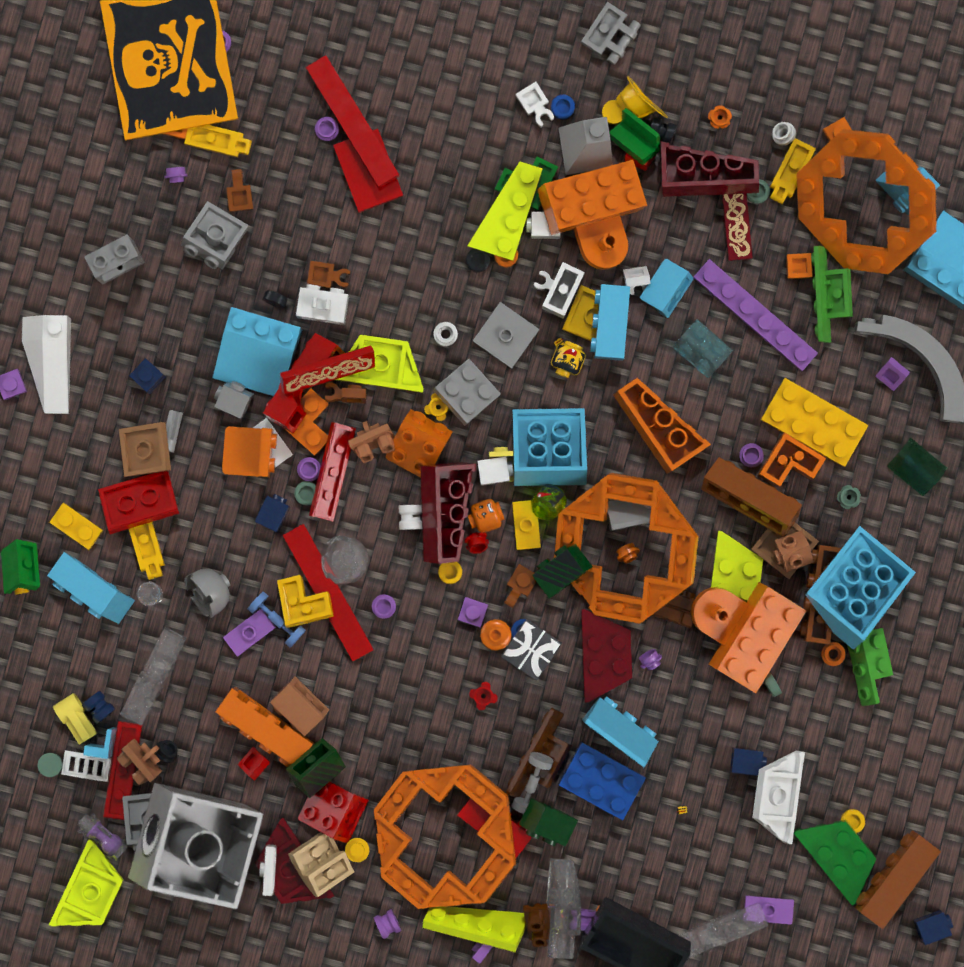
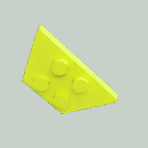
(393, 365)
(735, 567)
(88, 890)

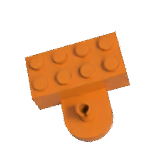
(593, 208)
(748, 631)

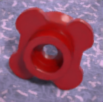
(476, 542)
(481, 703)

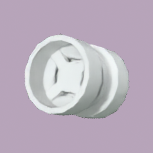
(410, 517)

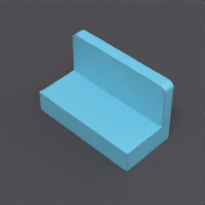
(667, 287)
(102, 751)

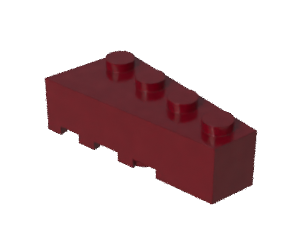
(706, 173)
(444, 508)

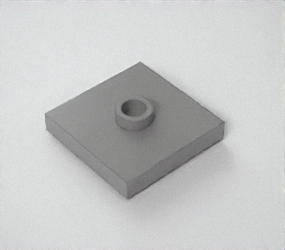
(505, 335)

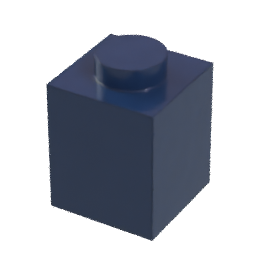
(147, 376)
(273, 512)
(747, 761)
(933, 927)

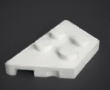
(778, 795)

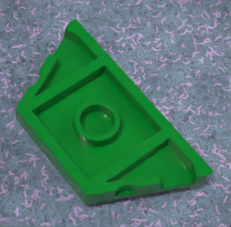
(840, 855)

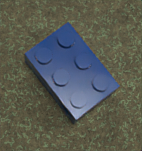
(601, 780)

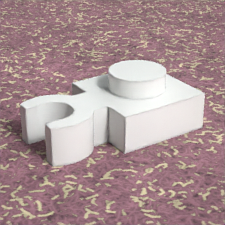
(533, 101)

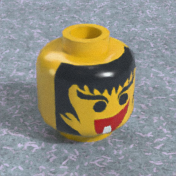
(568, 359)

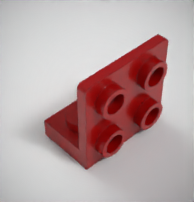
(333, 811)

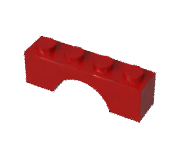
(288, 409)

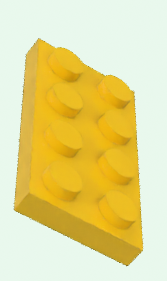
(814, 422)

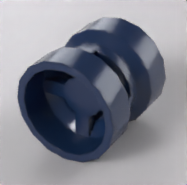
(98, 707)

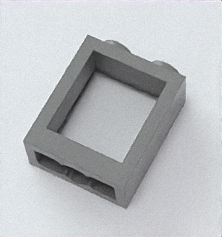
(109, 257)

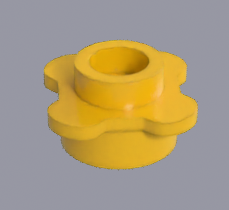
(440, 413)

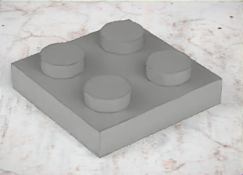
(466, 392)

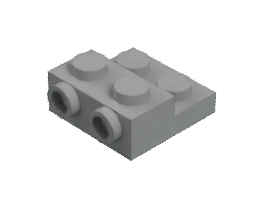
(214, 236)
(134, 815)

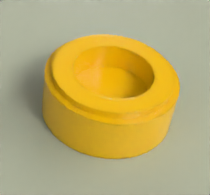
(613, 112)
(450, 572)
(854, 818)

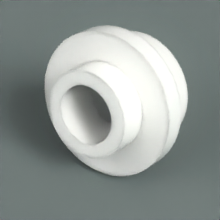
(782, 128)
(445, 326)

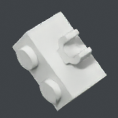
(561, 289)
(322, 305)

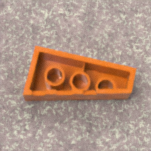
(659, 426)
(263, 726)

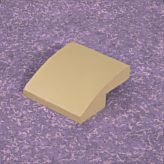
(321, 864)

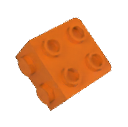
(418, 442)
(249, 451)

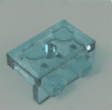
(702, 348)

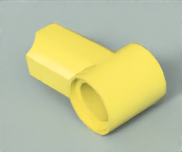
(72, 714)

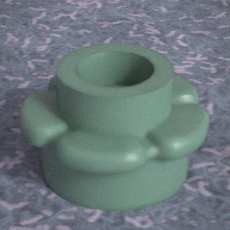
(855, 497)

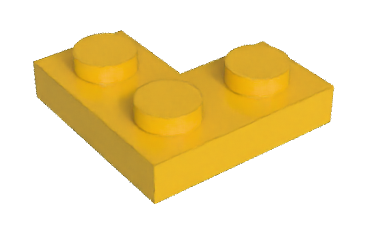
(301, 609)

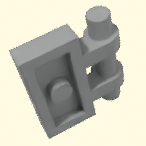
(603, 30)

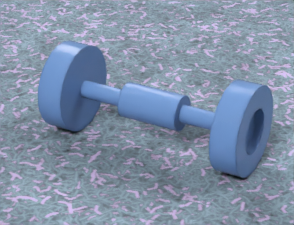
(276, 619)

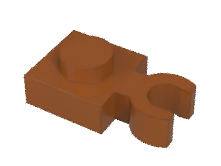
(323, 275)

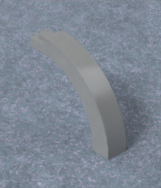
(932, 353)

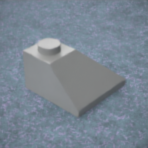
(586, 145)
(626, 514)

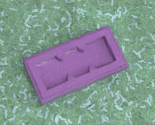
(249, 632)
(774, 909)

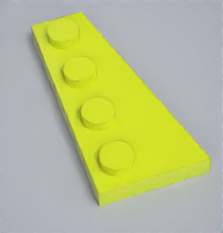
(483, 926)

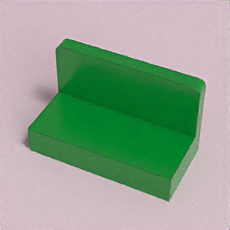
(636, 137)
(20, 566)

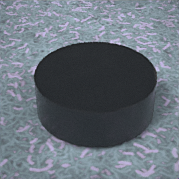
(477, 260)
(275, 299)

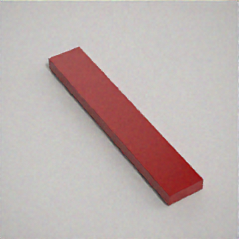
(352, 121)
(344, 620)

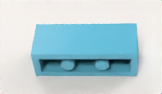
(610, 322)

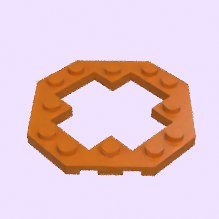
(899, 171)
(664, 518)
(495, 831)

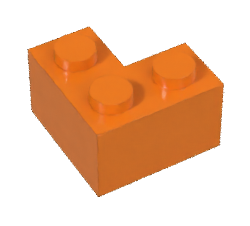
(790, 454)

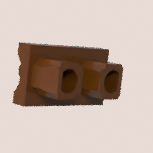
(537, 923)

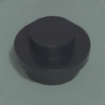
(167, 751)

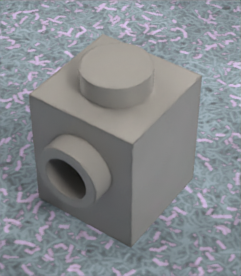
(233, 399)

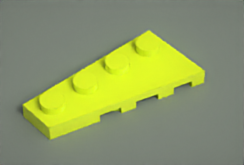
(506, 219)

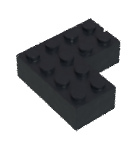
(632, 940)

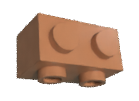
(299, 706)

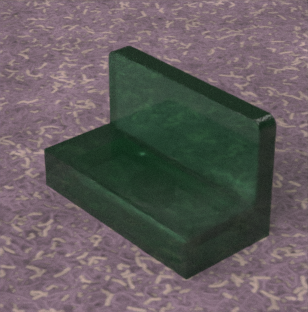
(917, 467)

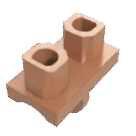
(371, 438)
(144, 760)

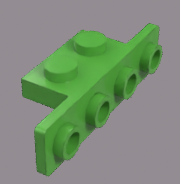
(832, 294)
(870, 662)

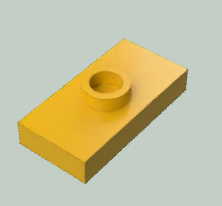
(525, 526)

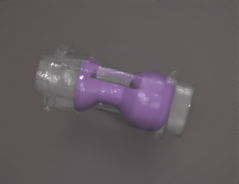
(110, 843)

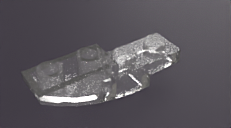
(153, 676)
(565, 906)
(725, 929)

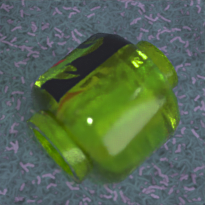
(548, 502)

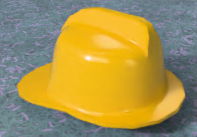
(637, 101)

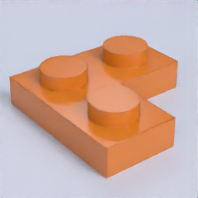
(308, 432)

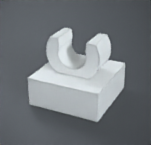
(636, 277)

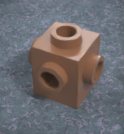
(793, 551)

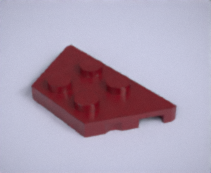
(605, 655)
(288, 883)

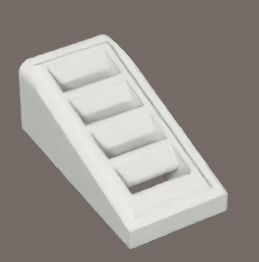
(94, 776)

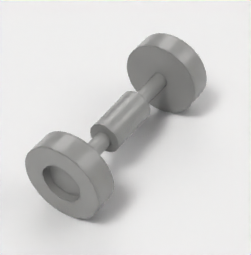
(540, 761)

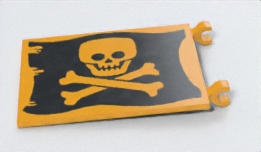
(168, 65)

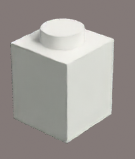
(538, 227)
(495, 470)

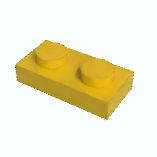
(76, 526)

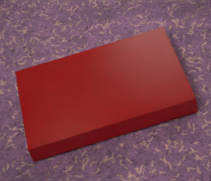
(360, 182)
(138, 501)

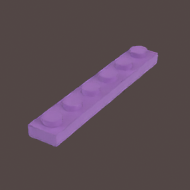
(755, 315)

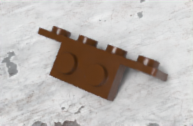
(544, 743)

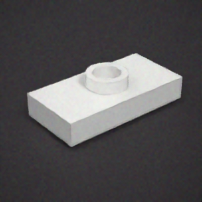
(268, 869)

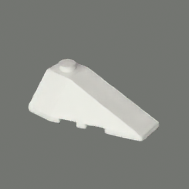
(48, 353)

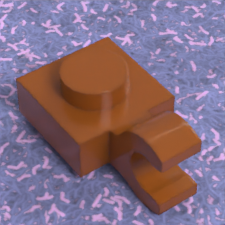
(239, 195)
(351, 394)
(521, 582)

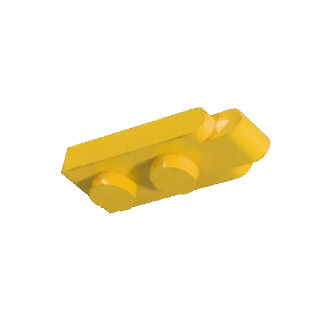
(218, 140)
(786, 177)
(147, 550)

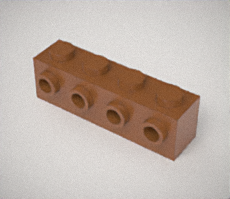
(751, 496)
(815, 627)
(897, 879)

